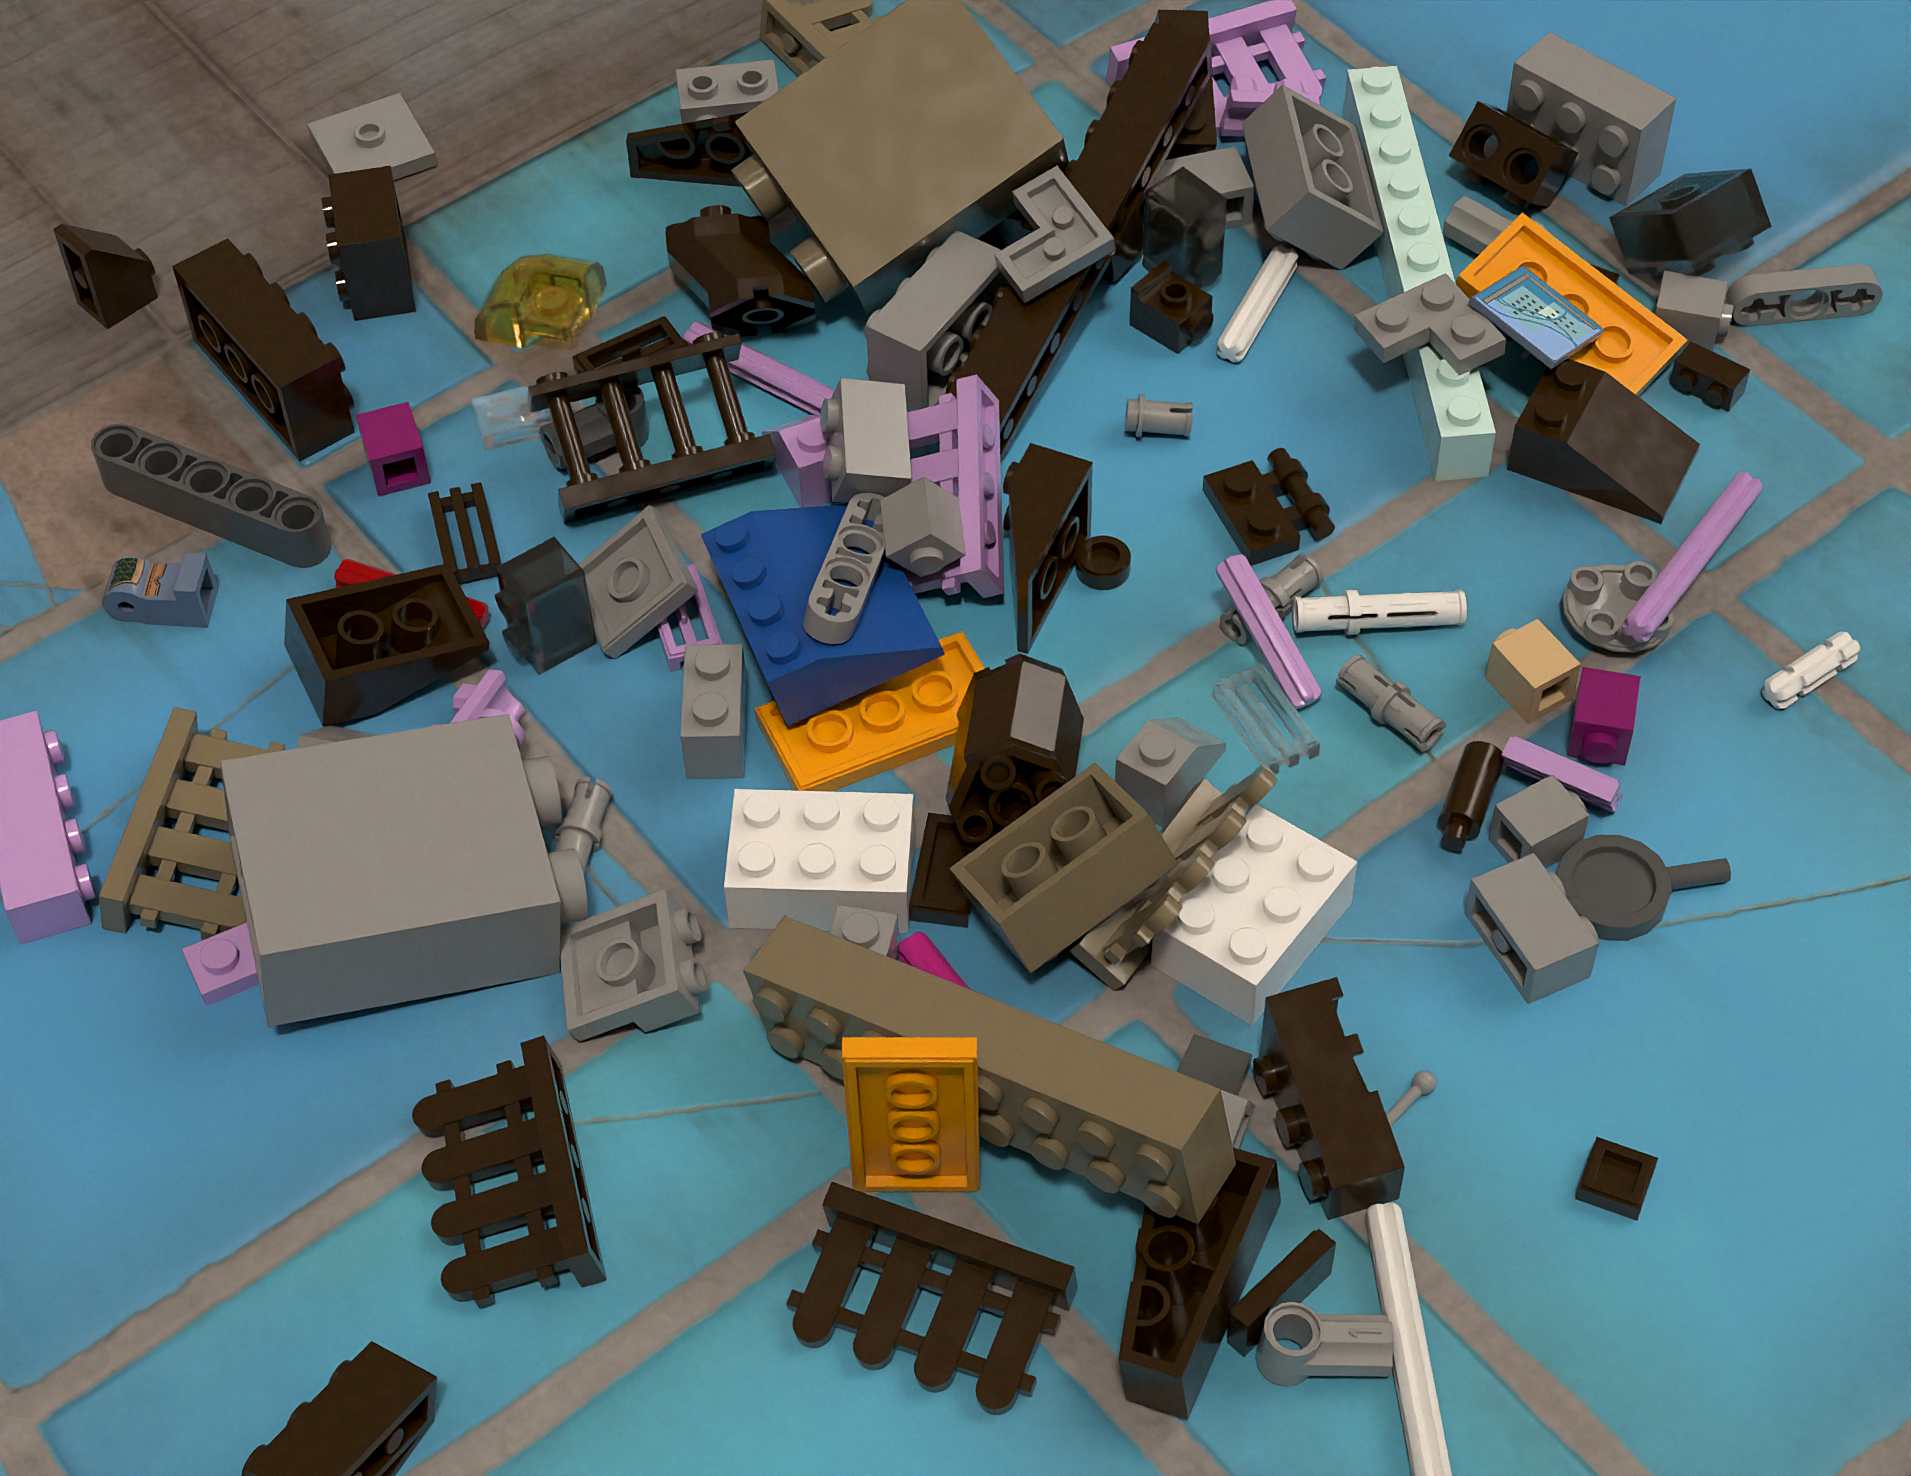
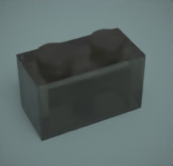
(1185, 227)
(545, 606)

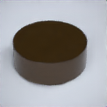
(1103, 562)

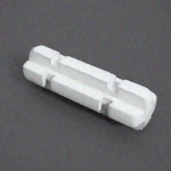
(1811, 670)

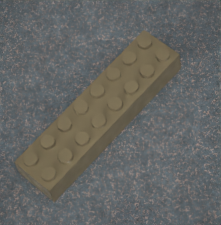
(1038, 1082)

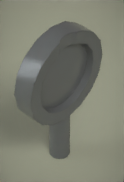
(1626, 884)

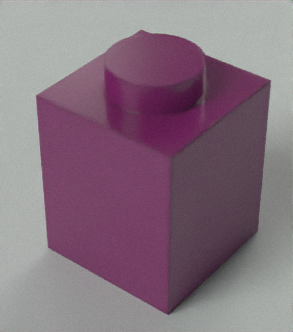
(393, 449)
(1603, 716)

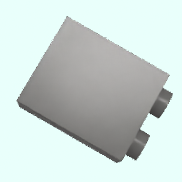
(398, 867)

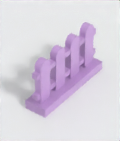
(1241, 41)
(970, 471)

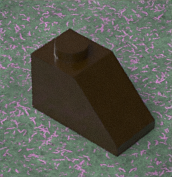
(105, 273)

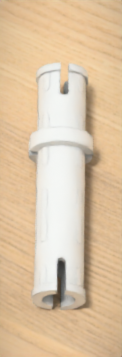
(1359, 612)

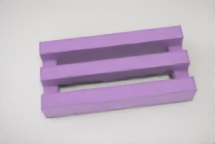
(674, 654)
(1585, 782)

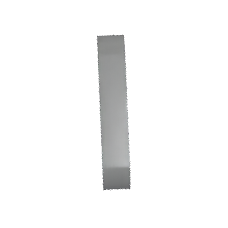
(1839, 294)

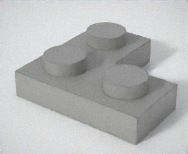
(1064, 238)
(1433, 314)

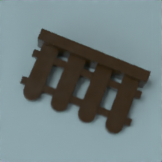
(529, 1199)
(915, 1244)

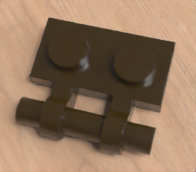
(1254, 515)

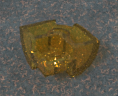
(540, 298)

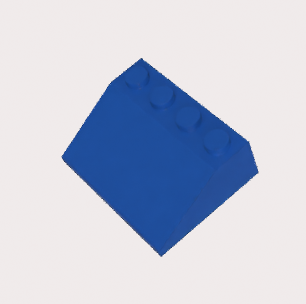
(769, 571)

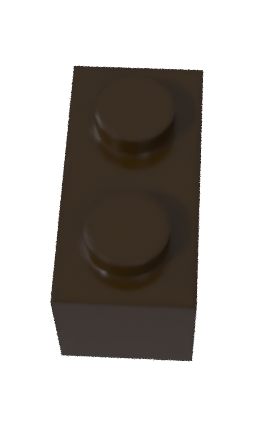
(1709, 376)

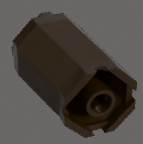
(739, 272)
(1011, 745)

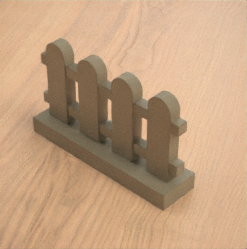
(802, 32)
(1194, 834)
(150, 842)

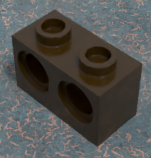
(1515, 148)

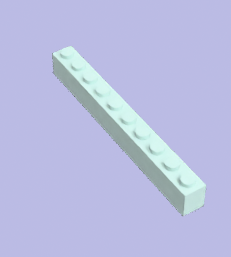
(1411, 252)

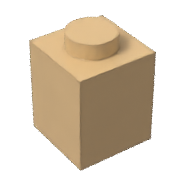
(1532, 670)

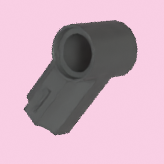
(596, 428)

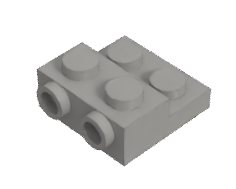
(631, 967)

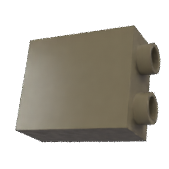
(896, 148)

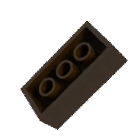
(266, 348)

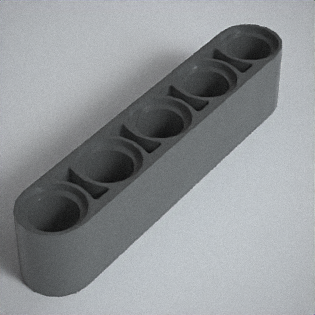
(211, 495)

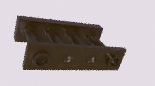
(637, 478)

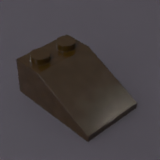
(1601, 442)
(1045, 525)
(380, 640)

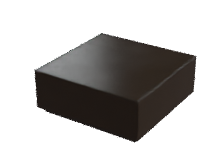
(1616, 1178)

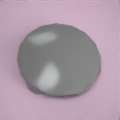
(1603, 596)

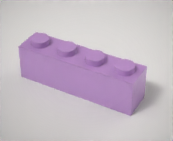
(38, 844)

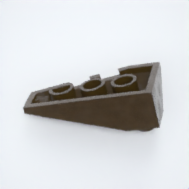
(689, 151)

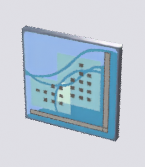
(1536, 317)

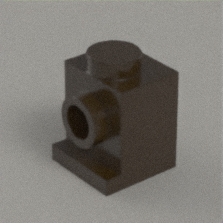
(1170, 308)

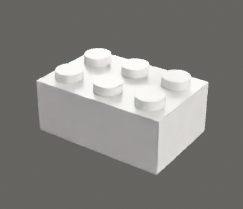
(815, 851)
(1256, 914)

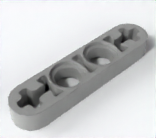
(847, 566)

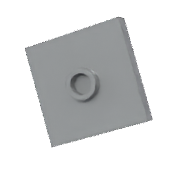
(373, 138)
(635, 581)

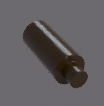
(1470, 794)

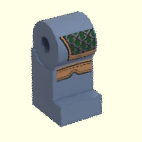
(162, 591)

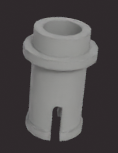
(1158, 417)

